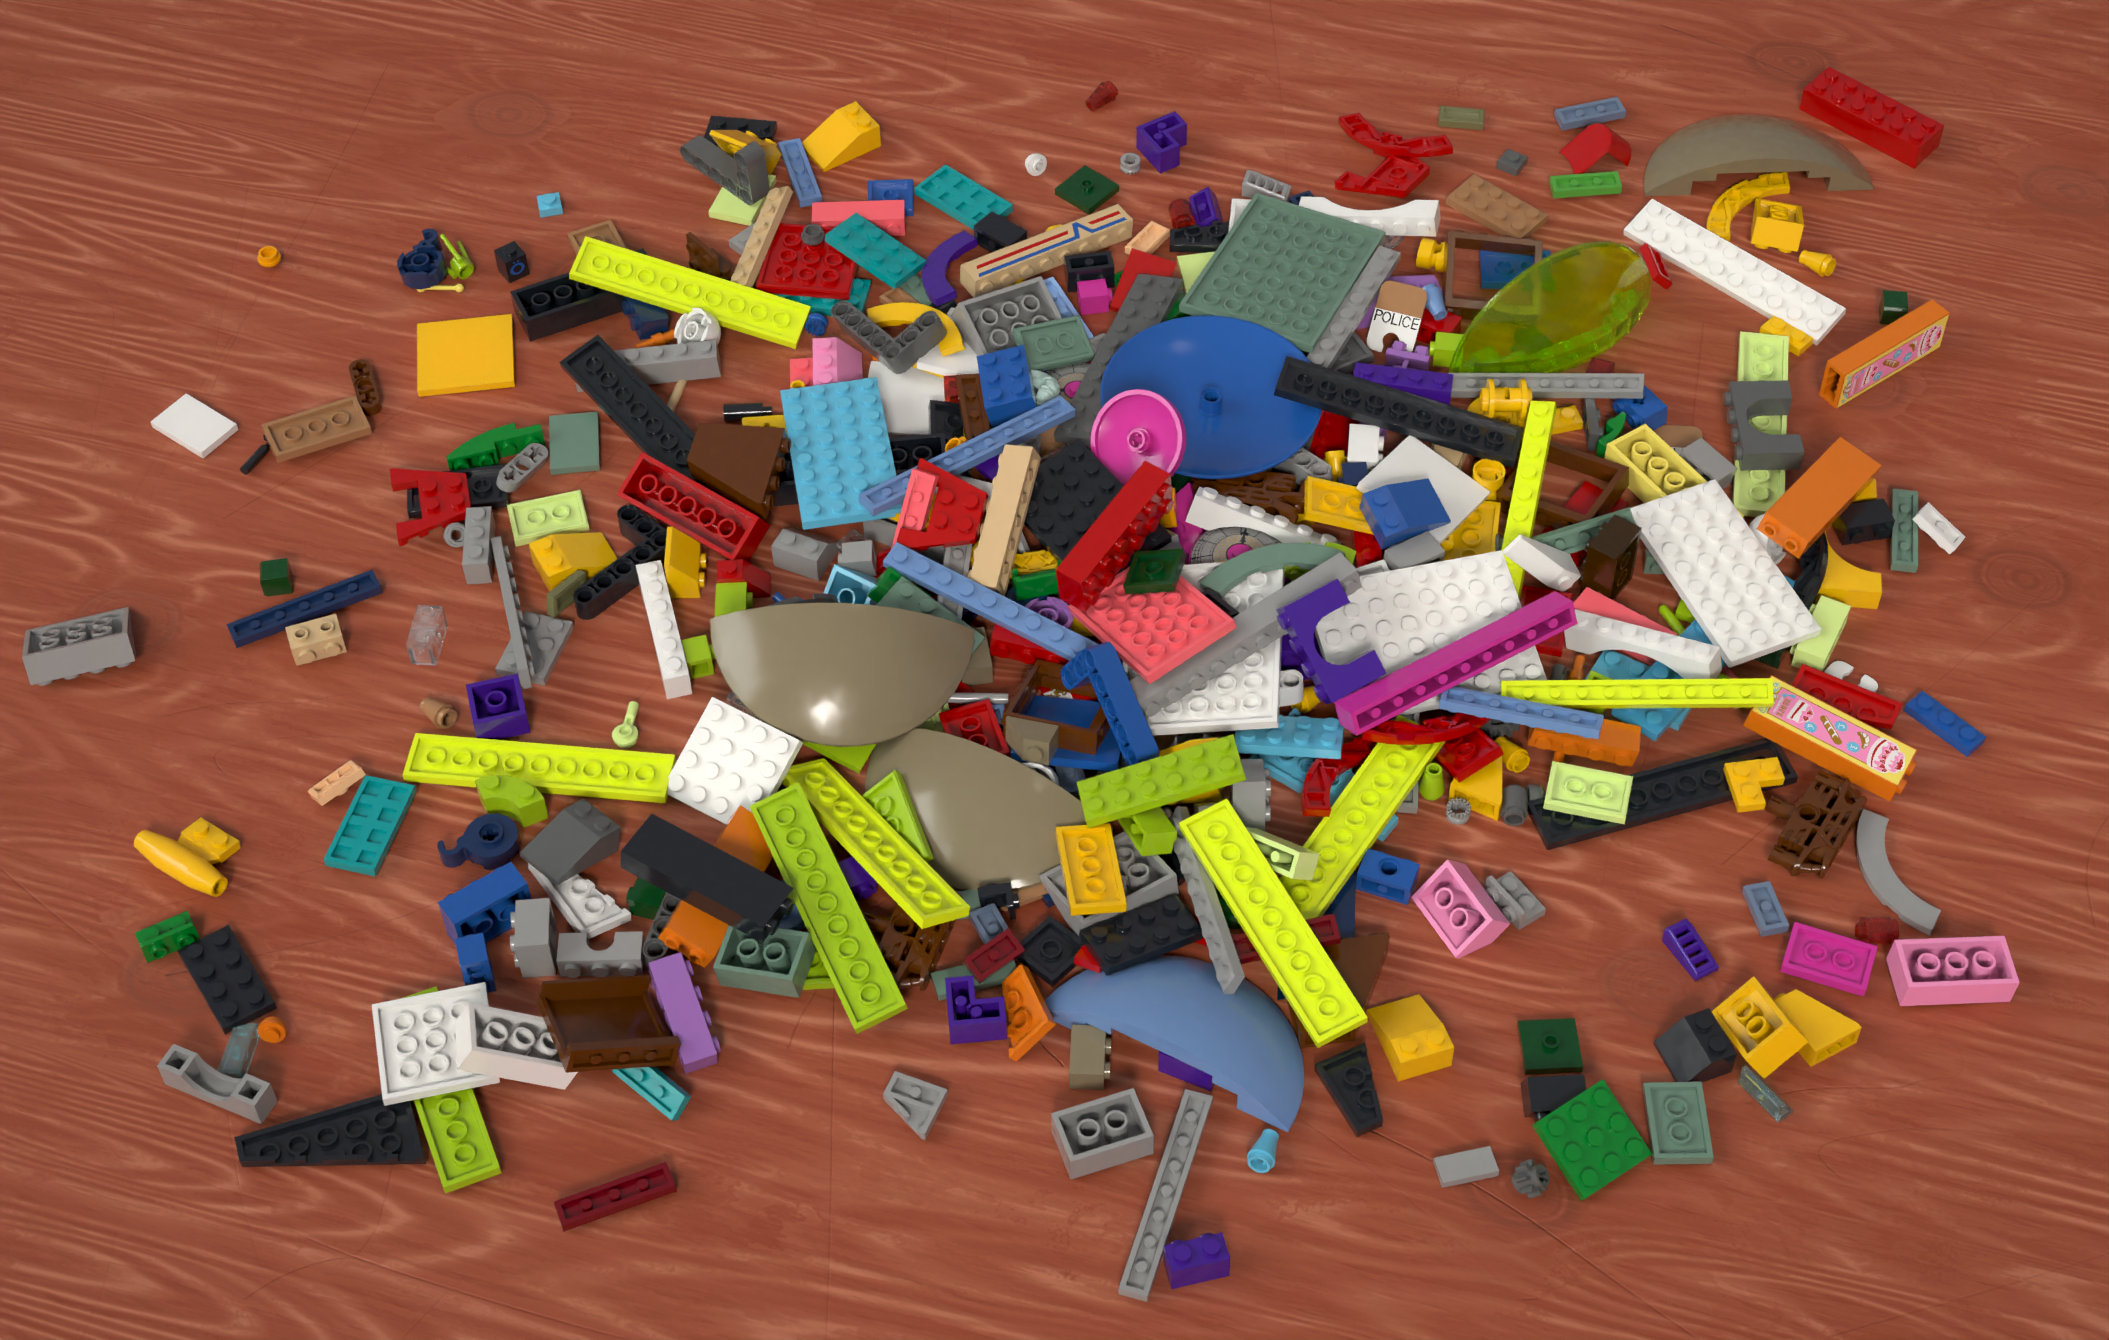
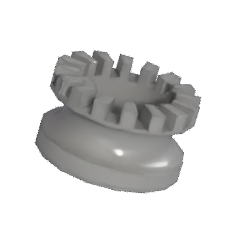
(1130, 168)
(1454, 805)

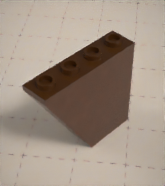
(740, 463)
(1359, 964)

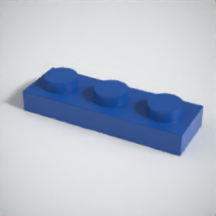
(1944, 723)

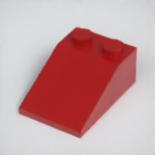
(975, 723)

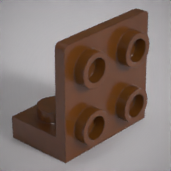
(707, 259)

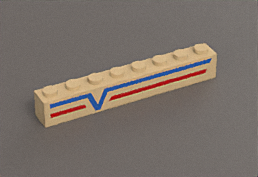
(1045, 251)

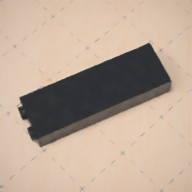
(707, 878)

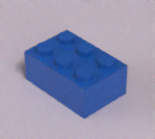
(1006, 384)
(484, 904)

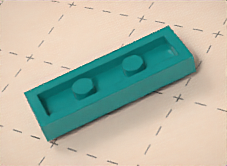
(656, 1089)

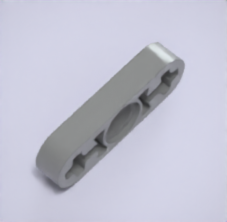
(520, 476)

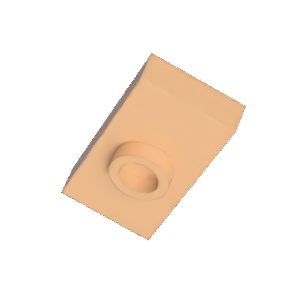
(1148, 238)
(336, 783)

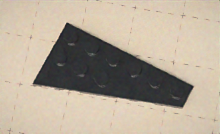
(343, 1135)

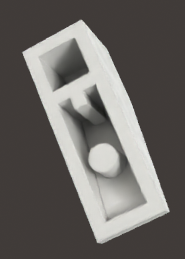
(1544, 562)

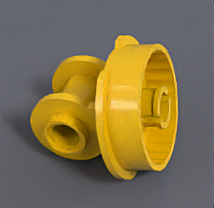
(1504, 403)

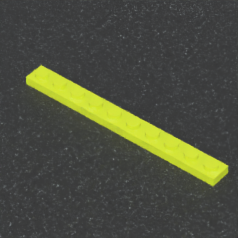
(1529, 480)
(1644, 693)

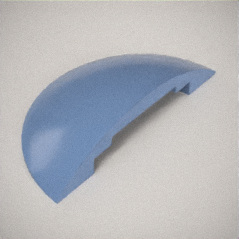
(1183, 1013)

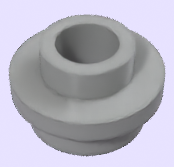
(447, 534)

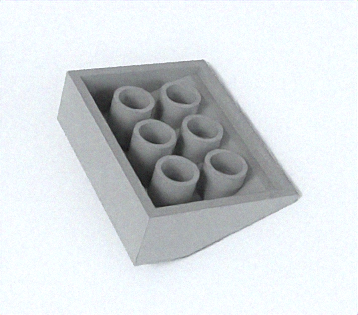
(990, 318)
(79, 646)
(1143, 880)

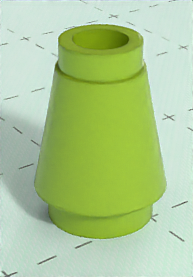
(1432, 782)

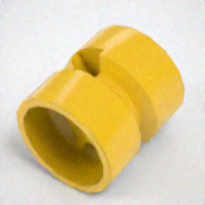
(1430, 255)
(1489, 475)

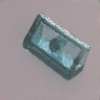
(239, 1050)
(1763, 1094)

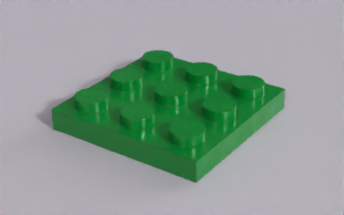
(1591, 1139)

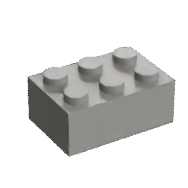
(1102, 1133)

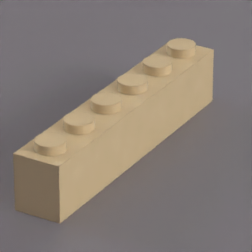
(1005, 517)

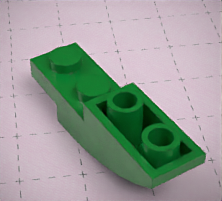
(494, 444)

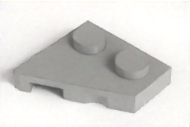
(915, 1101)

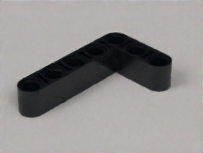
(621, 575)

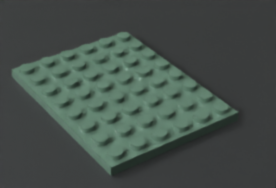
(1283, 269)

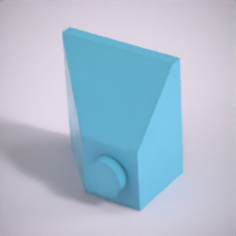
(850, 585)

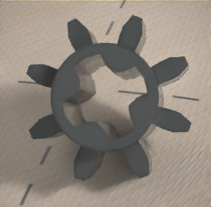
(1530, 1178)

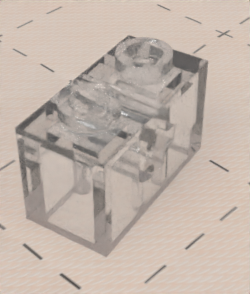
(427, 635)

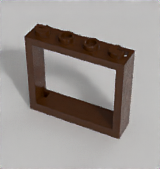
(1481, 241)
(1582, 462)
(1070, 737)

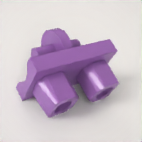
(1399, 357)

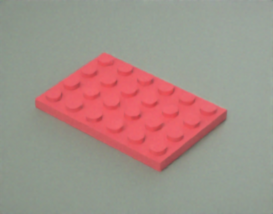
(1155, 628)

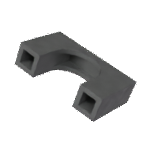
(1754, 448)

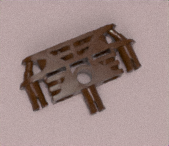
(1265, 489)
(1803, 821)
(909, 950)

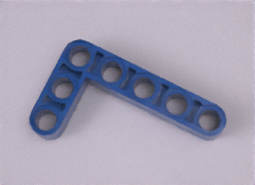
(1104, 670)

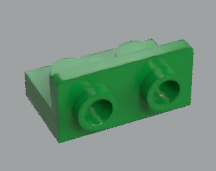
(167, 936)

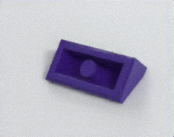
(1205, 207)

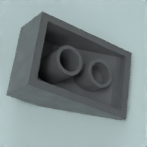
(572, 842)

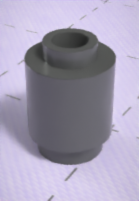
(1514, 805)

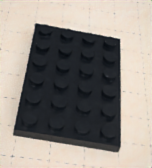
(1070, 497)

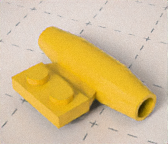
(191, 856)

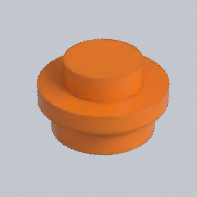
(272, 1030)

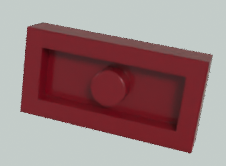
(993, 956)

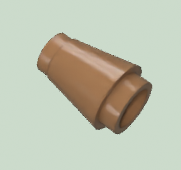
(439, 713)

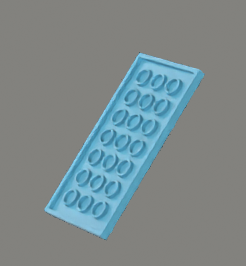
(837, 450)

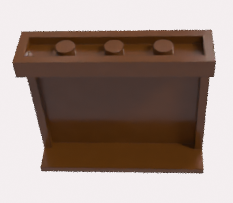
(605, 1024)

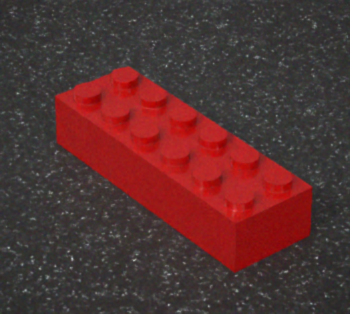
(1871, 117)
(692, 509)
(1115, 536)

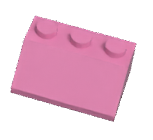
(835, 361)
(1460, 909)

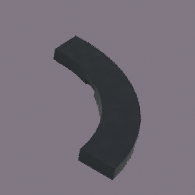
(1813, 571)

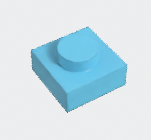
(549, 204)

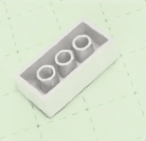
(508, 1047)

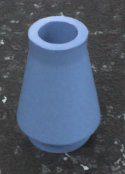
(1435, 301)

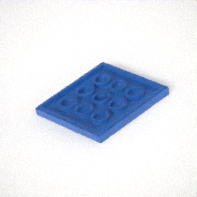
(1079, 714)

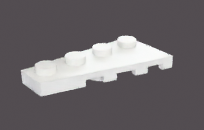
(583, 905)

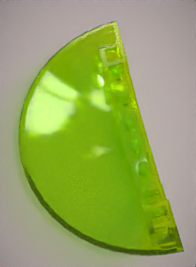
(1558, 312)

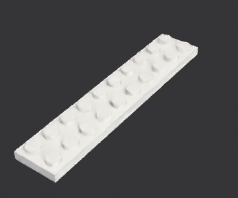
(1734, 270)

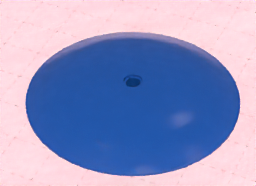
(1223, 385)

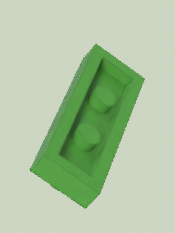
(1585, 184)

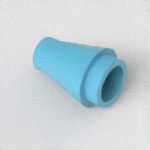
(1263, 1153)

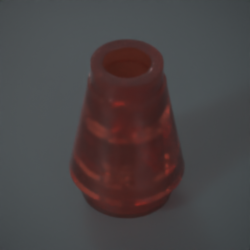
(1102, 96)

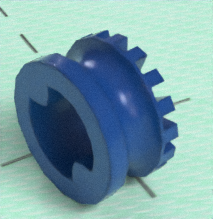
(816, 328)

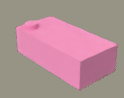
(1952, 970)

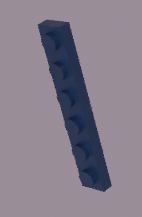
(304, 608)

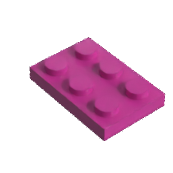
(1829, 959)

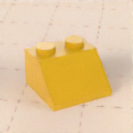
(684, 565)

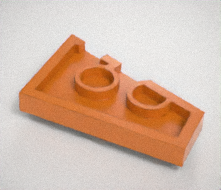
(1026, 1011)

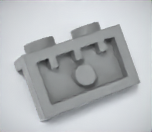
(1514, 900)

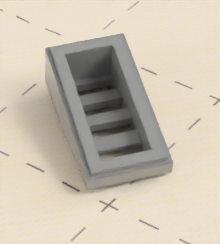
(1259, 183)

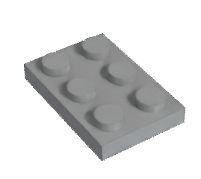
(546, 642)

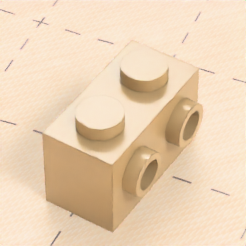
(316, 642)

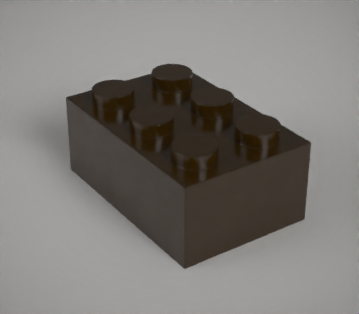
(1611, 557)

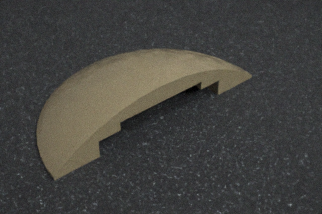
(1750, 146)
(841, 668)
(978, 808)

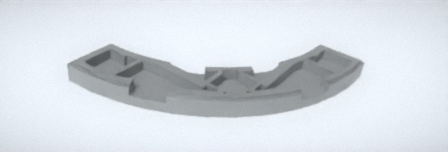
(1883, 880)

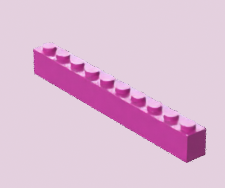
(1455, 663)

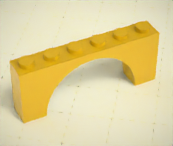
(1849, 583)

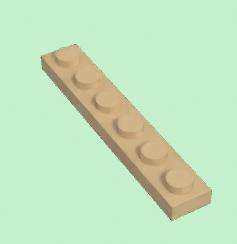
(761, 236)

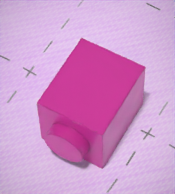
(1093, 296)

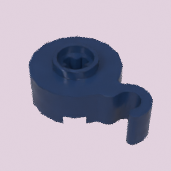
(425, 264)
(486, 841)

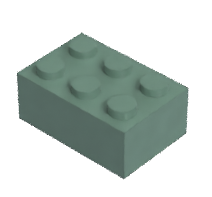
(768, 967)

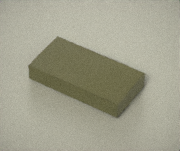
(1461, 117)
(562, 595)

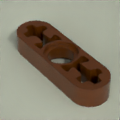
(367, 379)

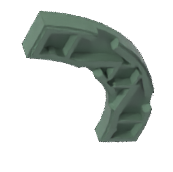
(1265, 559)

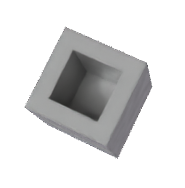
(859, 557)

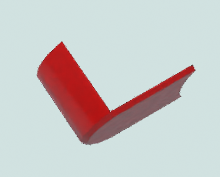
(1593, 145)

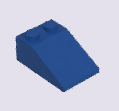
(1402, 511)

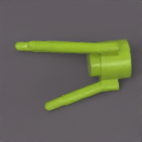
(460, 265)

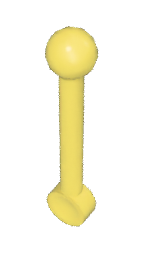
(459, 288)

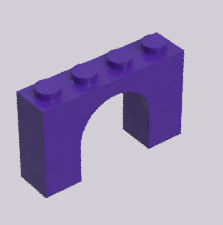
(1418, 382)
(1300, 621)

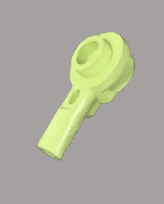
(626, 733)

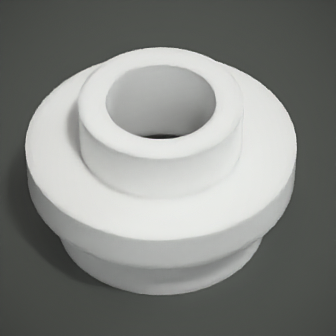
(1036, 164)

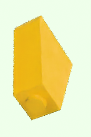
(1482, 790)
(1822, 1026)

